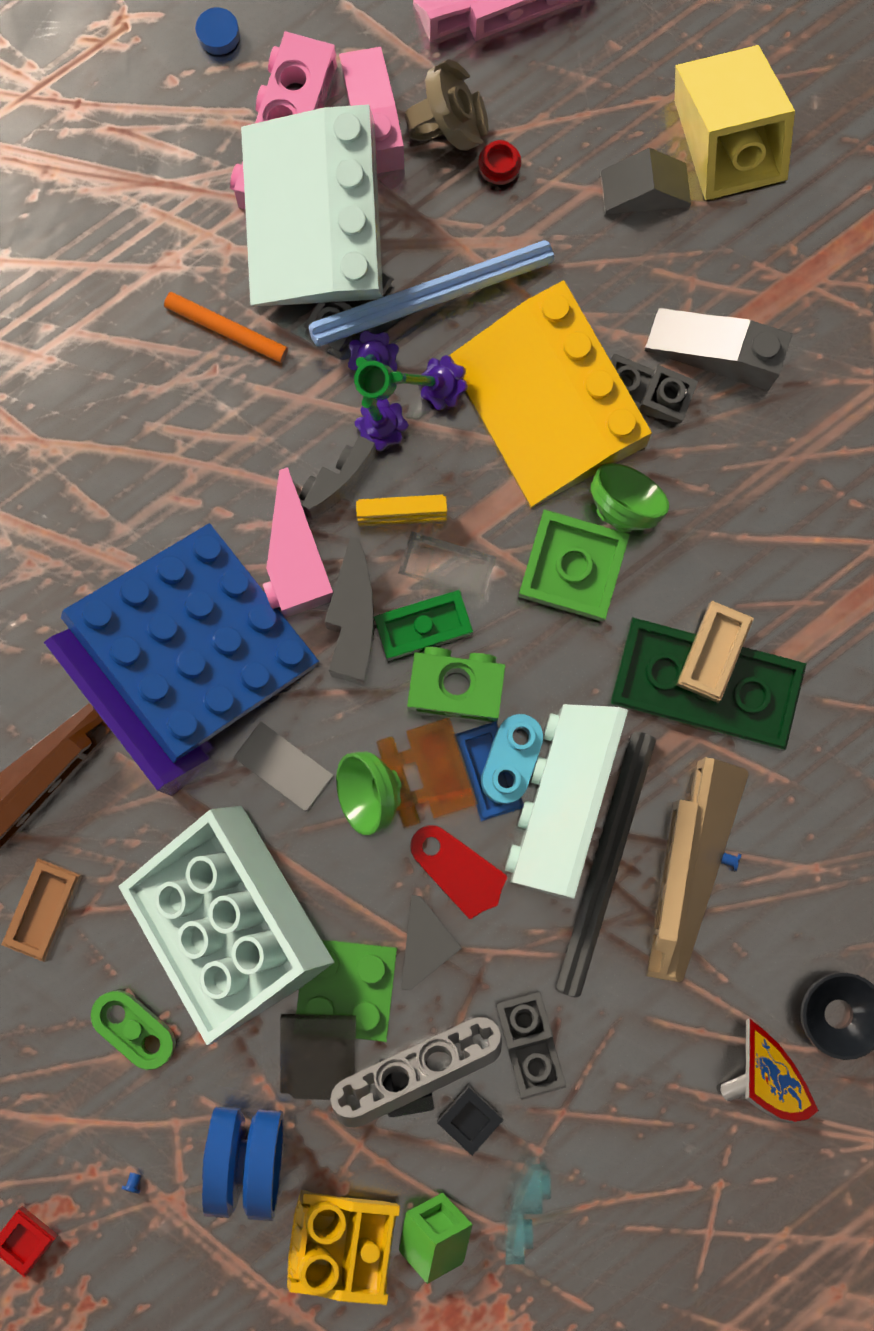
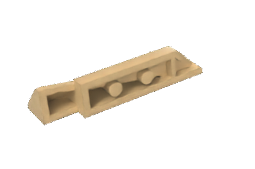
(691, 864)

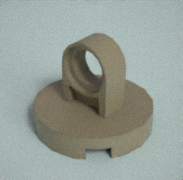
(448, 109)

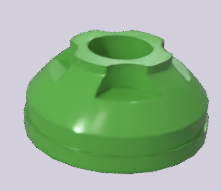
(627, 498)
(367, 792)

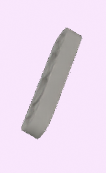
(421, 1078)

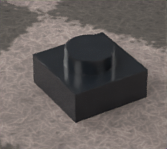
(470, 1120)

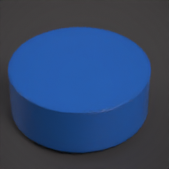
(217, 31)

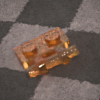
(440, 769)

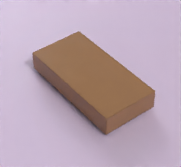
(42, 910)

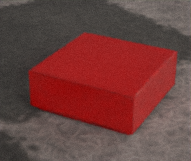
(25, 1241)

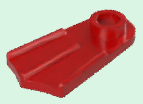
(459, 871)

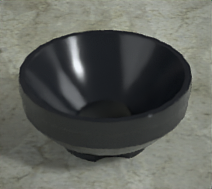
(855, 1037)

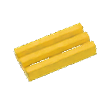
(401, 510)

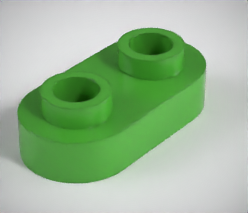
(132, 1032)

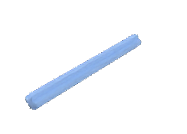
(431, 293)

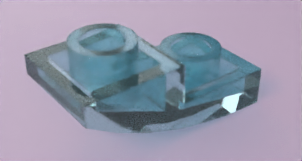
(526, 1198)

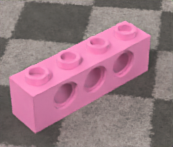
(295, 61)

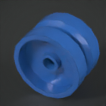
(238, 1162)

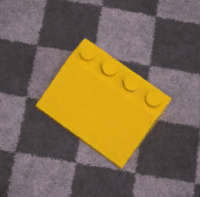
(550, 395)

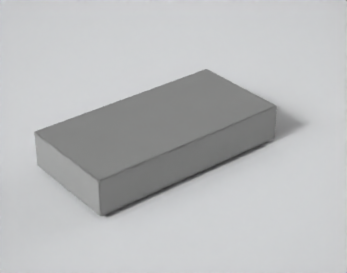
(283, 766)

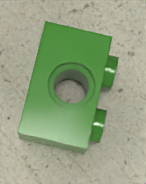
(478, 703)

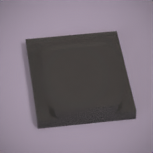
(316, 1053)

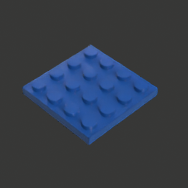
(189, 641)

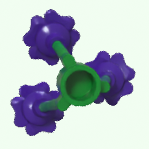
(378, 379)

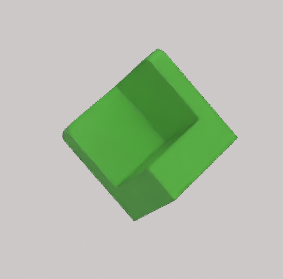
(435, 1237)

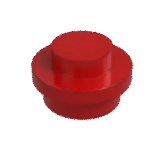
(499, 162)

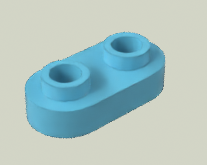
(511, 758)

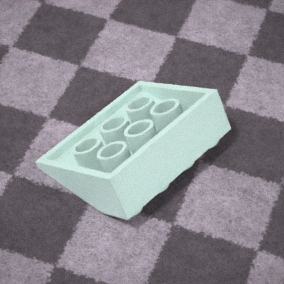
(312, 207)
(566, 798)
(224, 922)

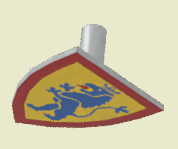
(771, 1080)

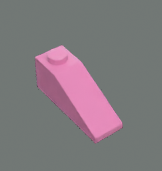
(369, 83)
(293, 557)

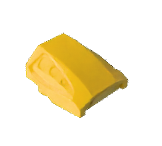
(346, 1252)

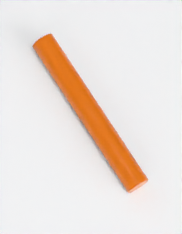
(225, 327)

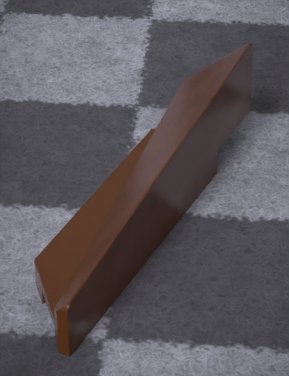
(45, 768)

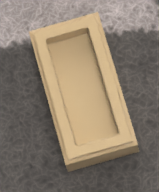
(715, 651)

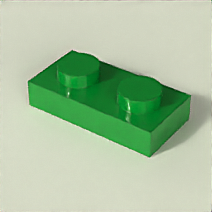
(423, 625)

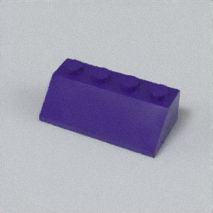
(123, 722)

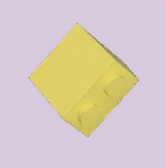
(734, 121)

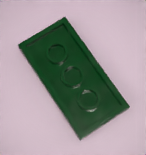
(755, 704)

